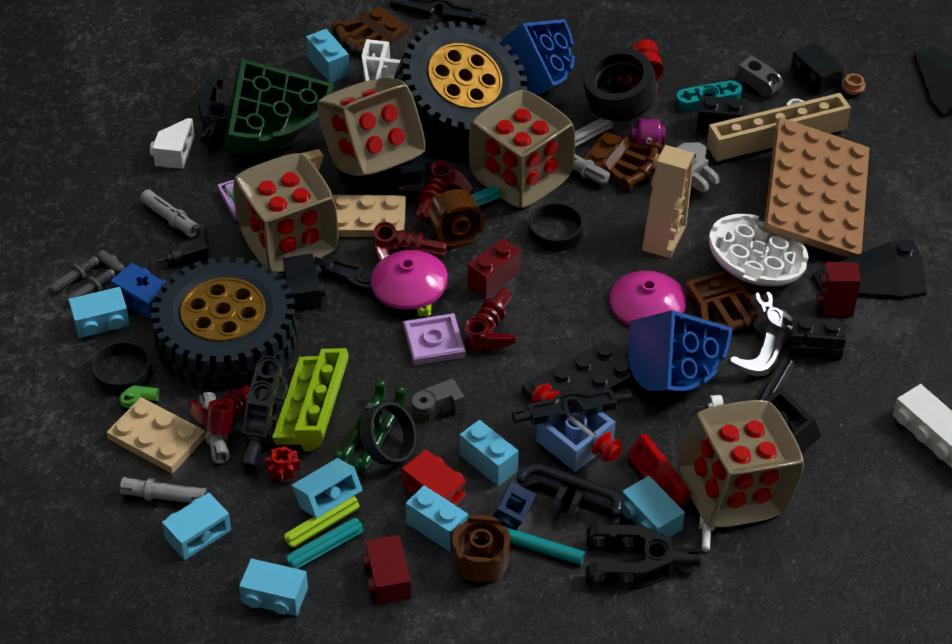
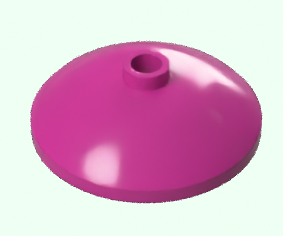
(409, 279)
(645, 295)

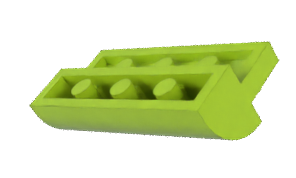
(311, 399)

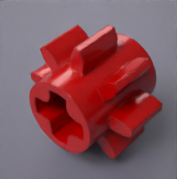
(282, 463)

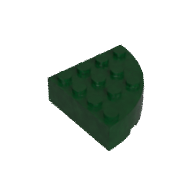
(271, 108)

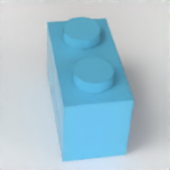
(328, 55)
(99, 312)
(488, 452)
(327, 487)
(652, 507)
(434, 516)
(196, 526)
(273, 587)

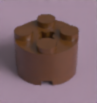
(455, 217)
(481, 549)

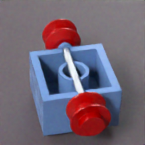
(578, 437)

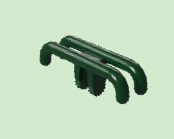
(380, 428)

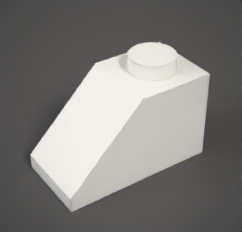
(173, 144)

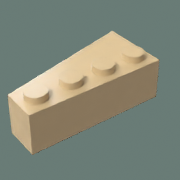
(668, 201)

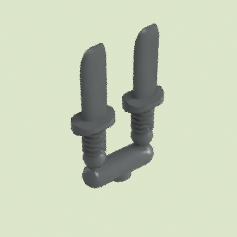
(93, 283)

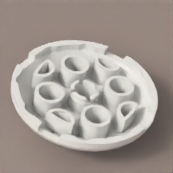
(756, 254)

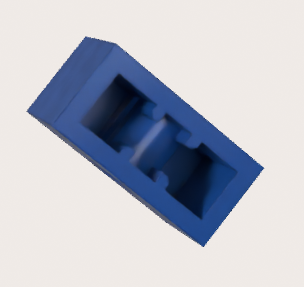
(138, 288)

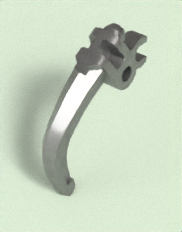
(774, 325)

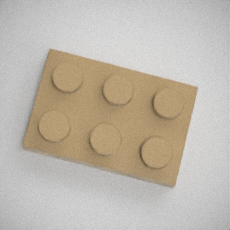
(361, 213)
(156, 435)

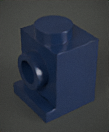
(517, 499)

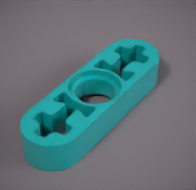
(688, 98)

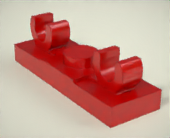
(653, 463)

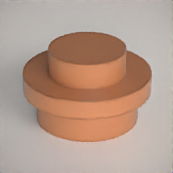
(853, 84)

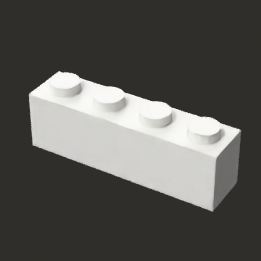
(927, 420)

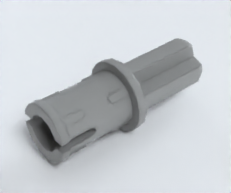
(589, 170)

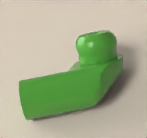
(134, 393)

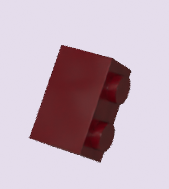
(494, 267)
(839, 289)
(387, 569)

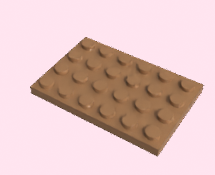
(817, 189)

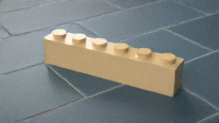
(757, 130)

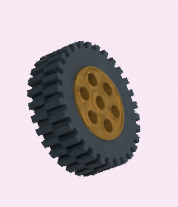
(456, 77)
(223, 321)

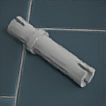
(177, 218)
(216, 442)
(157, 490)

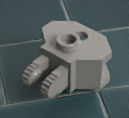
(702, 173)

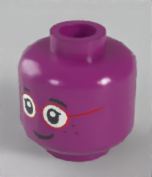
(648, 131)

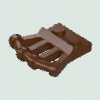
(376, 23)
(612, 150)
(719, 289)

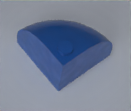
(543, 52)
(675, 351)

